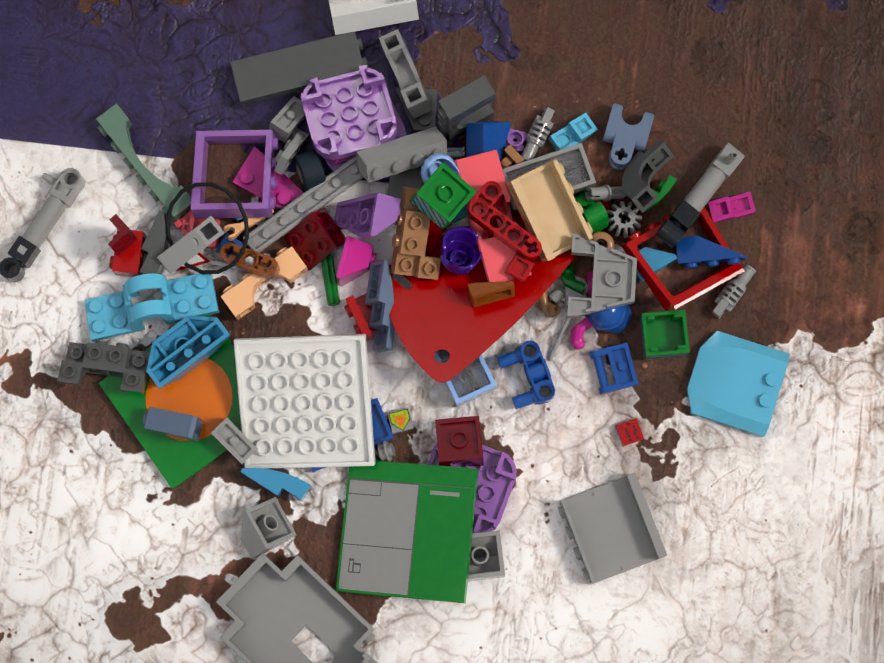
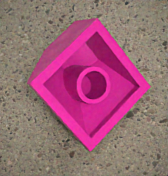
(354, 260)

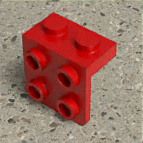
(361, 313)

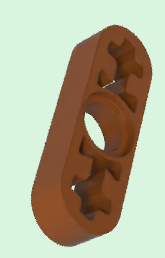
(255, 268)

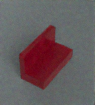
(122, 240)

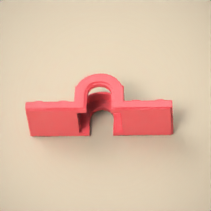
(476, 172)

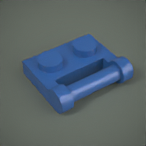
(621, 368)

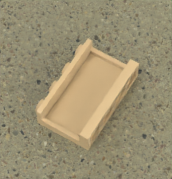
(549, 208)

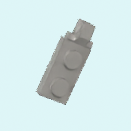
(290, 149)

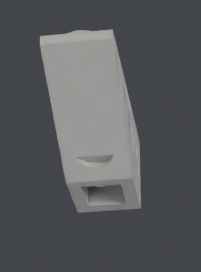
(190, 245)

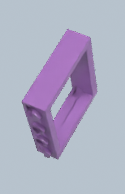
(230, 210)

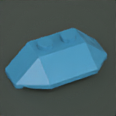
(184, 348)

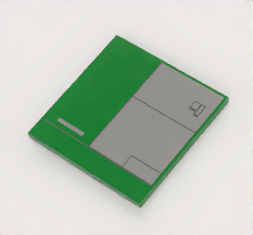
(408, 531)

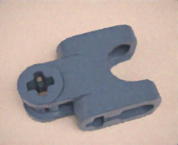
(625, 137)

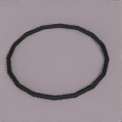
(202, 184)

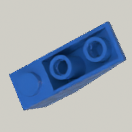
(697, 250)

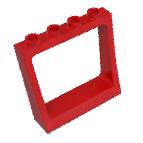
(674, 301)

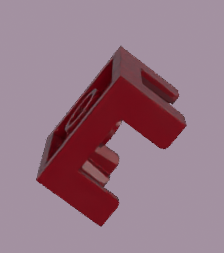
(459, 441)

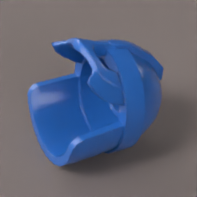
(611, 320)

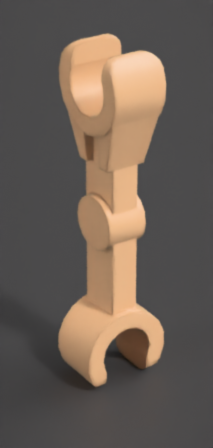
(237, 228)

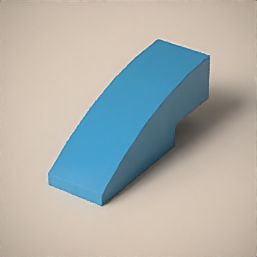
(278, 482)

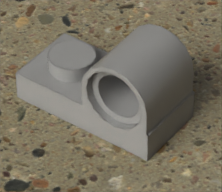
(288, 119)
(234, 440)

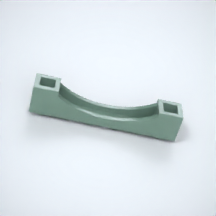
(117, 127)

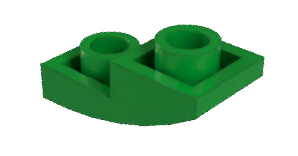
(664, 188)

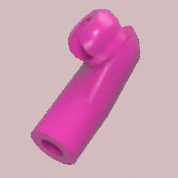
(577, 333)

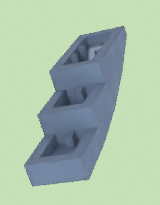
(381, 299)

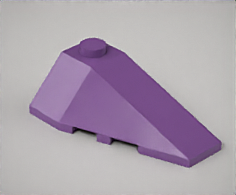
(367, 214)

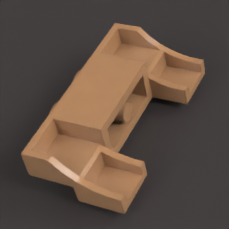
(411, 241)

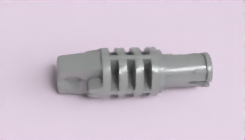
(538, 134)
(733, 291)

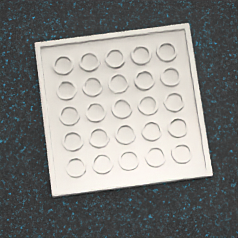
(305, 401)

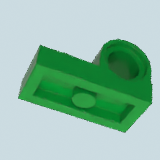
(593, 213)

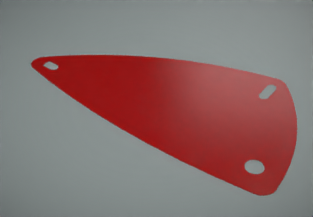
(441, 315)

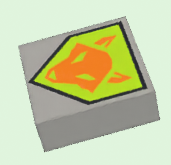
(400, 420)

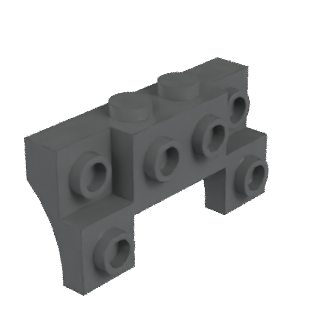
(105, 360)

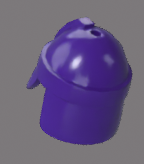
(460, 250)

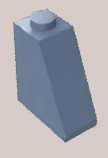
(173, 423)

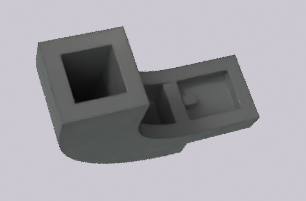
(640, 173)

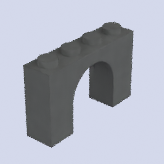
(464, 107)

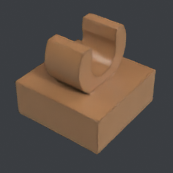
(511, 157)

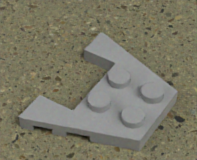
(611, 279)

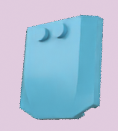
(736, 382)

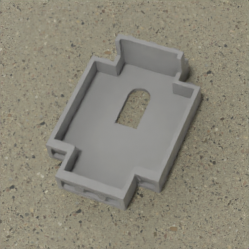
(277, 604)

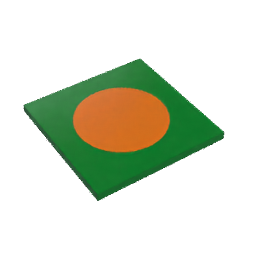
(205, 392)

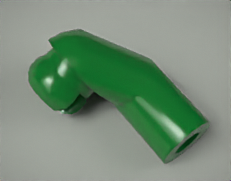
(569, 280)

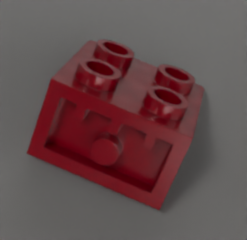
(315, 238)

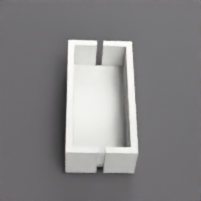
(368, 14)

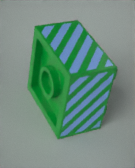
(442, 196)
(664, 334)

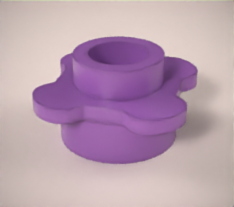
(520, 136)

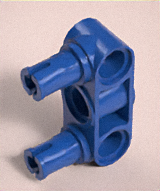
(536, 373)

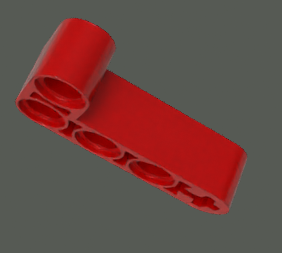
(508, 225)

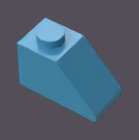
(656, 259)

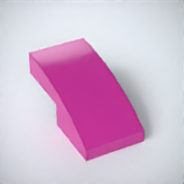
(732, 207)

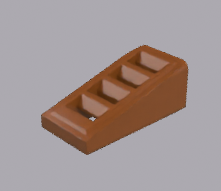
(490, 292)

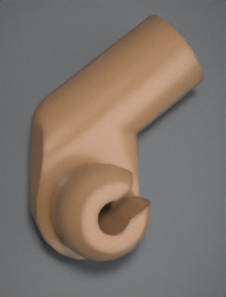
(547, 306)

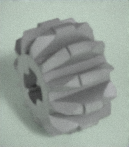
(631, 221)

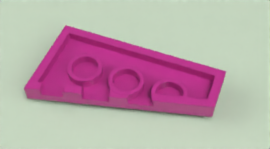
(251, 180)

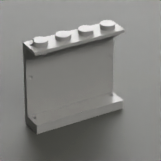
(612, 529)

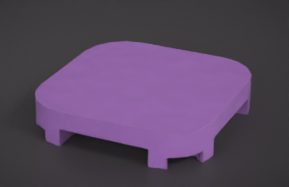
(349, 113)
(493, 486)

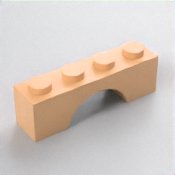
(241, 297)

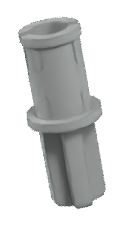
(604, 193)

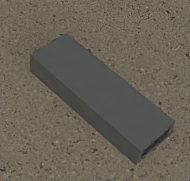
(292, 68)

